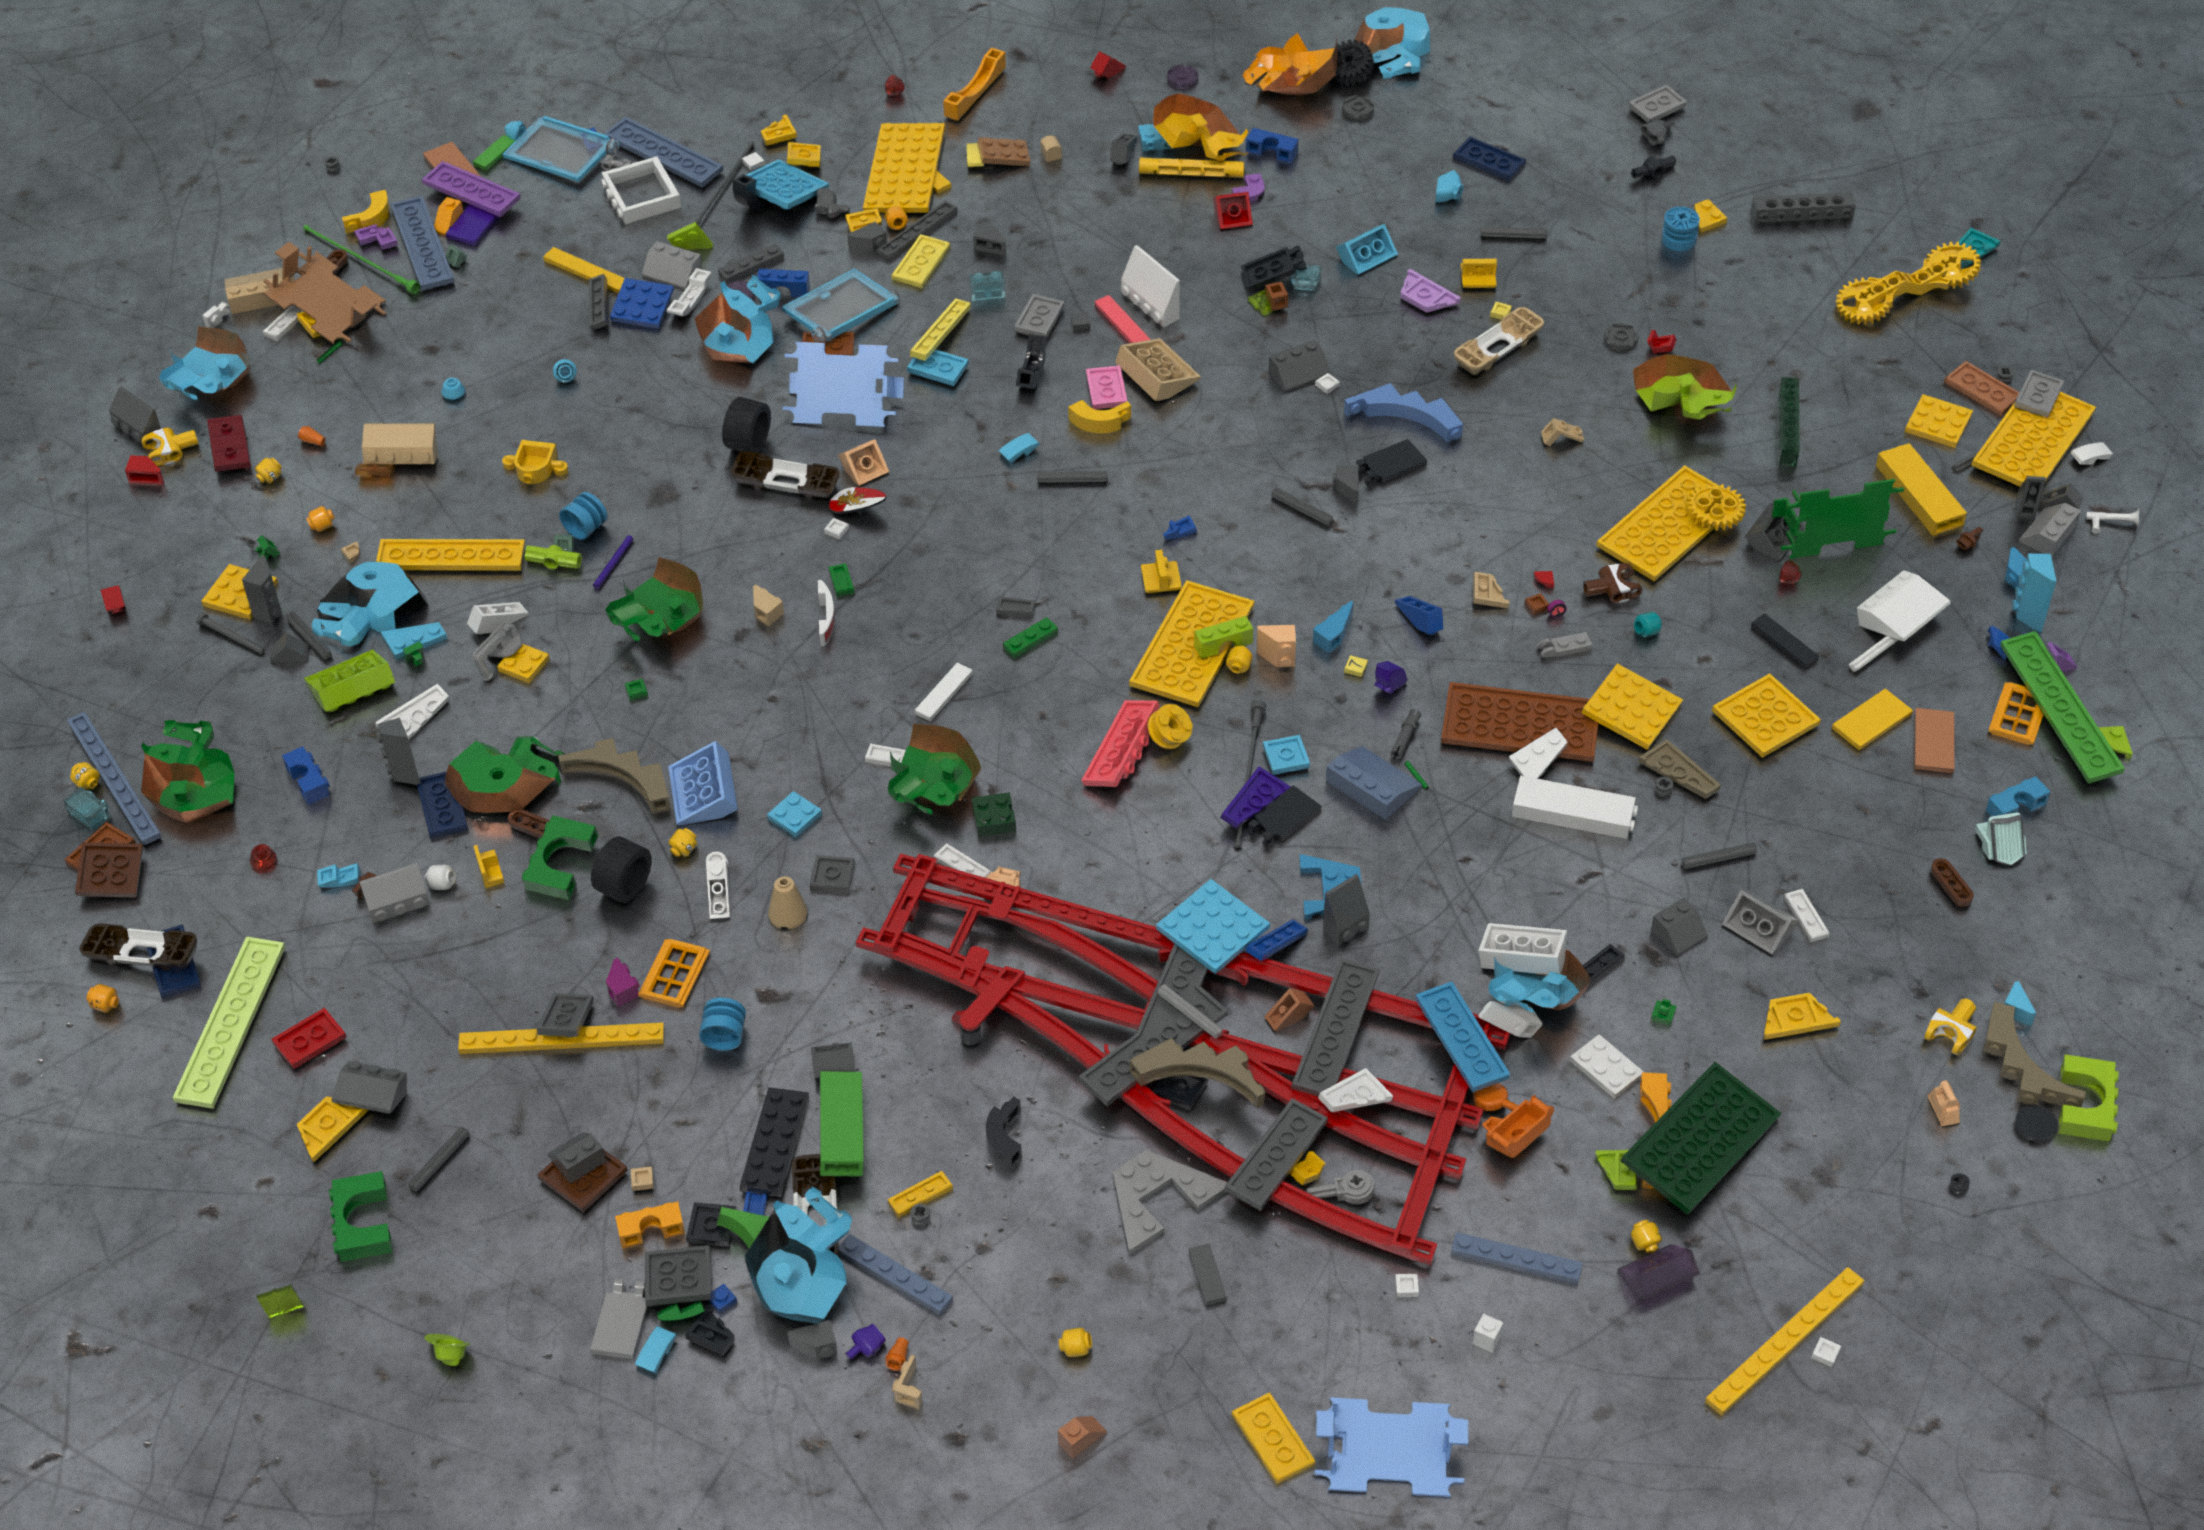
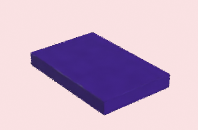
(471, 225)

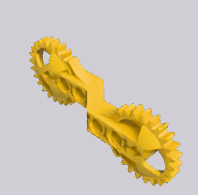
(1877, 295)

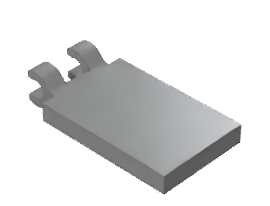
(620, 1321)

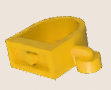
(535, 462)

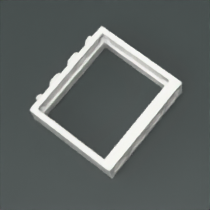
(647, 208)

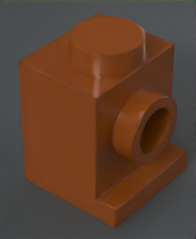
(1276, 296)

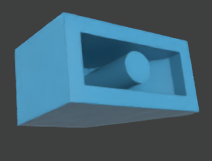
(2014, 567)

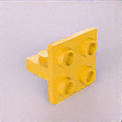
(1478, 273)
(1161, 575)

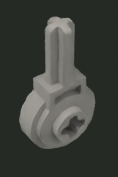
(1353, 1187)

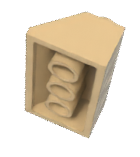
(399, 443)

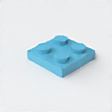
(1286, 754)
(794, 814)

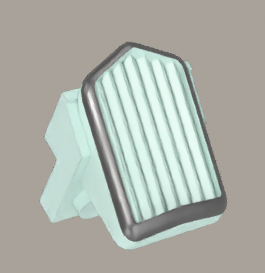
(2003, 838)

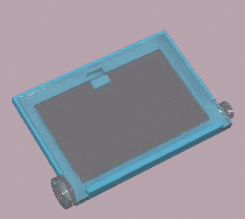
(560, 148)
(840, 305)

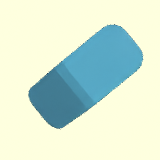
(1449, 187)

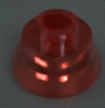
(894, 85)
(1790, 573)
(262, 857)

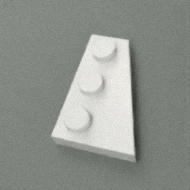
(1539, 754)
(1355, 1092)

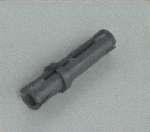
(1408, 727)

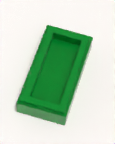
(841, 579)

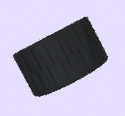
(746, 425)
(621, 869)

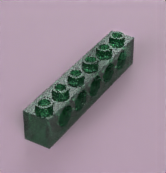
(1789, 421)

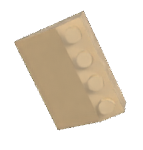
(246, 291)
(1156, 368)

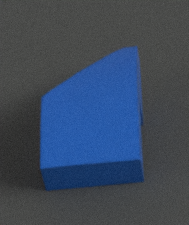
(1180, 528)
(1996, 637)

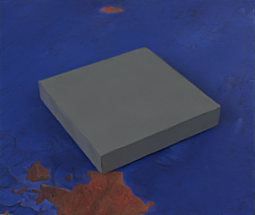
(832, 873)

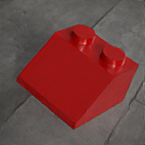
(1233, 210)

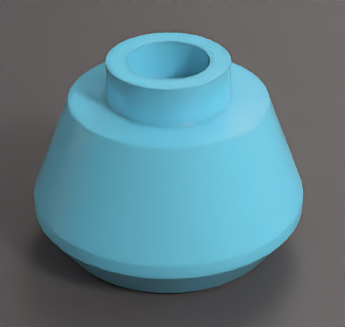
(515, 129)
(560, 374)
(452, 389)

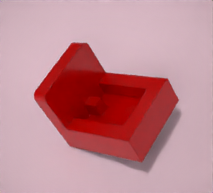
(1662, 343)

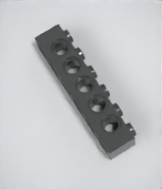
(1803, 207)

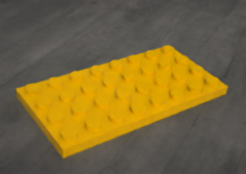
(904, 167)
(2032, 443)
(1658, 528)
(1171, 661)

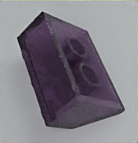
(1659, 1271)

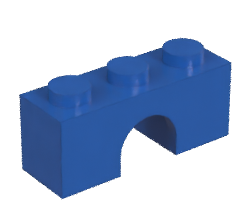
(1262, 140)
(796, 281)
(301, 764)

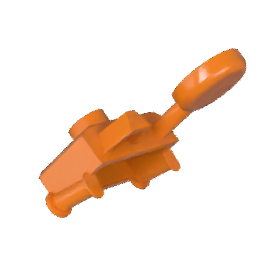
(1519, 1126)

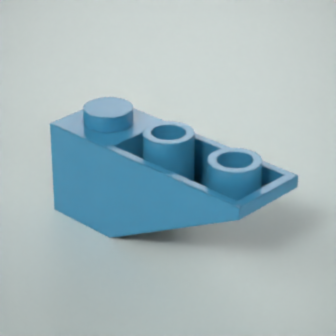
(1332, 631)

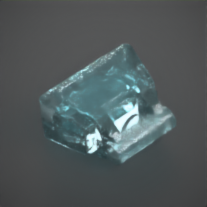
(1307, 278)

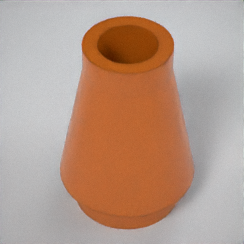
(311, 436)
(897, 1354)

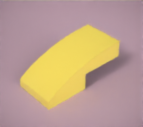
(973, 155)

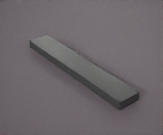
(921, 226)

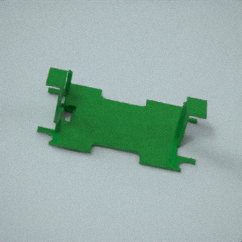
(1836, 519)

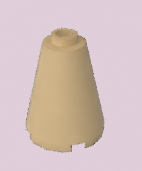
(786, 905)

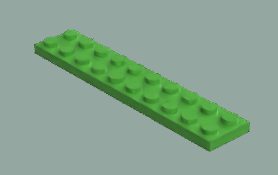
(2062, 707)

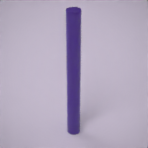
(613, 561)

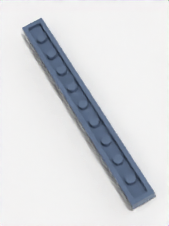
(114, 778)

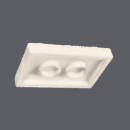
(1606, 1066)

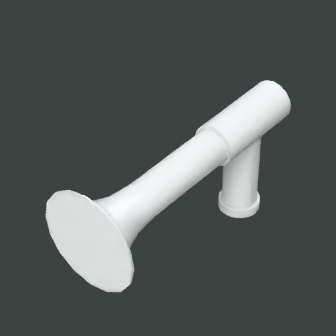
(2096, 516)

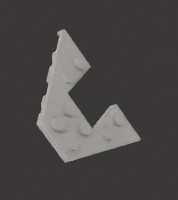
(1146, 1176)

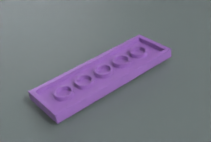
(471, 188)

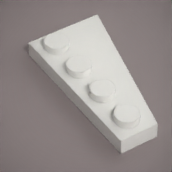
(418, 710)

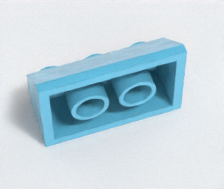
(1367, 249)

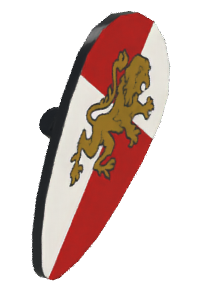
(856, 500)

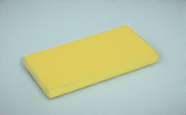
(921, 261)

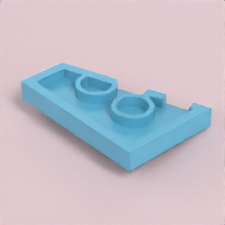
(401, 638)

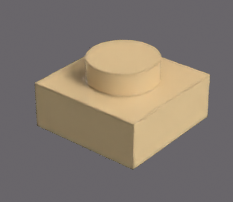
(642, 1178)

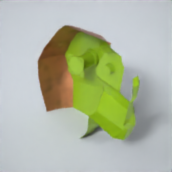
(1682, 383)

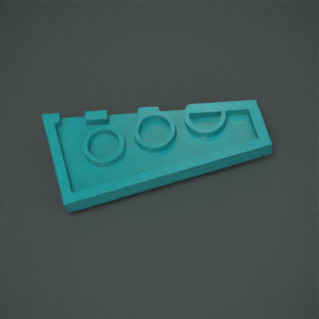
(1981, 242)

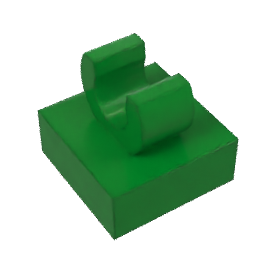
(266, 547)
(414, 652)
(1663, 1012)

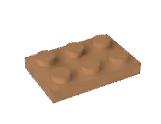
(1003, 151)

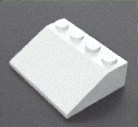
(1151, 287)
(1901, 606)

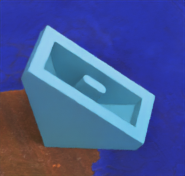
(2024, 1010)

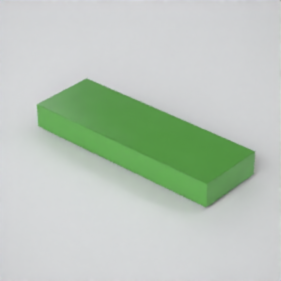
(493, 153)

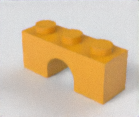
(633, 1224)

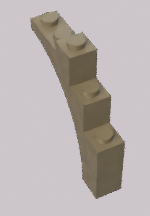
(626, 766)
(1199, 1061)
(2017, 1065)

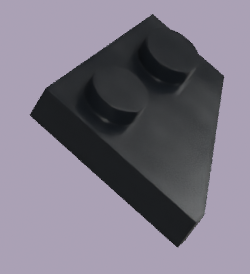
(710, 1332)

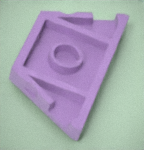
(1426, 294)

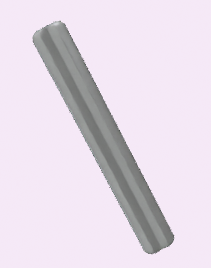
(1190, 1011)

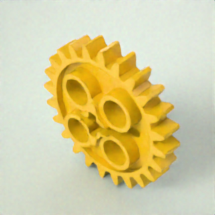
(1716, 506)

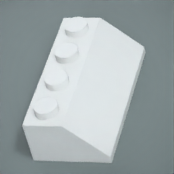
(1523, 948)

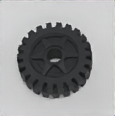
(1353, 62)

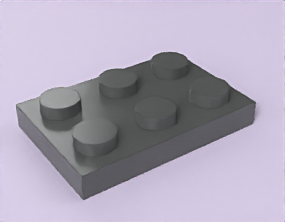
(565, 1015)

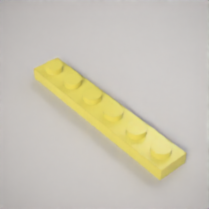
(940, 329)

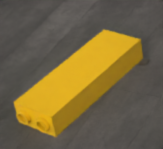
(1922, 489)

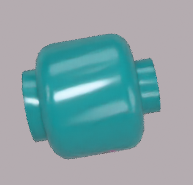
(1647, 624)

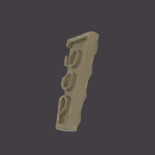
(1674, 764)

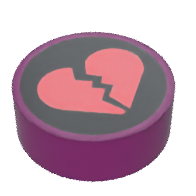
(1556, 608)

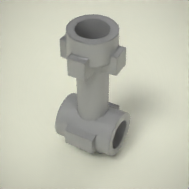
(609, 162)

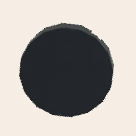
(2036, 1123)

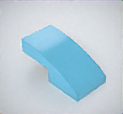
(1018, 446)
(334, 877)
(655, 1348)

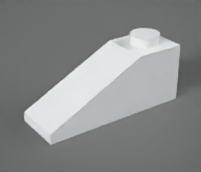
(490, 616)

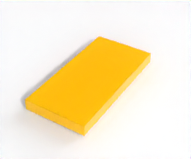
(1872, 719)
(1273, 1438)

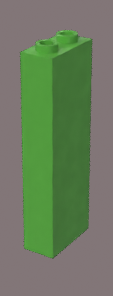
(841, 1124)

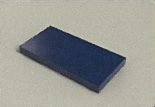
(1489, 158)
(440, 809)
(175, 980)

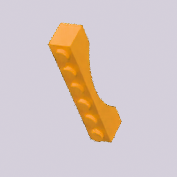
(959, 102)
(1654, 1096)

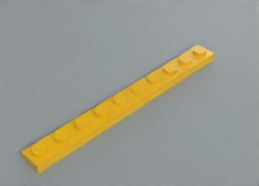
(588, 1037)
(1784, 1341)

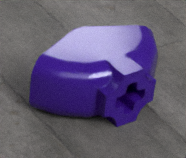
(1389, 676)

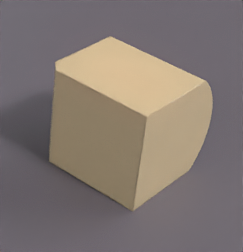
(1051, 148)

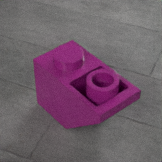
(620, 984)

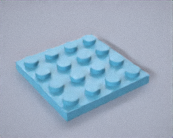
(785, 184)
(1213, 926)

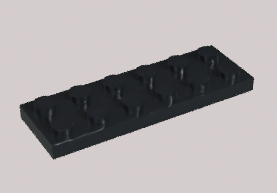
(774, 1142)

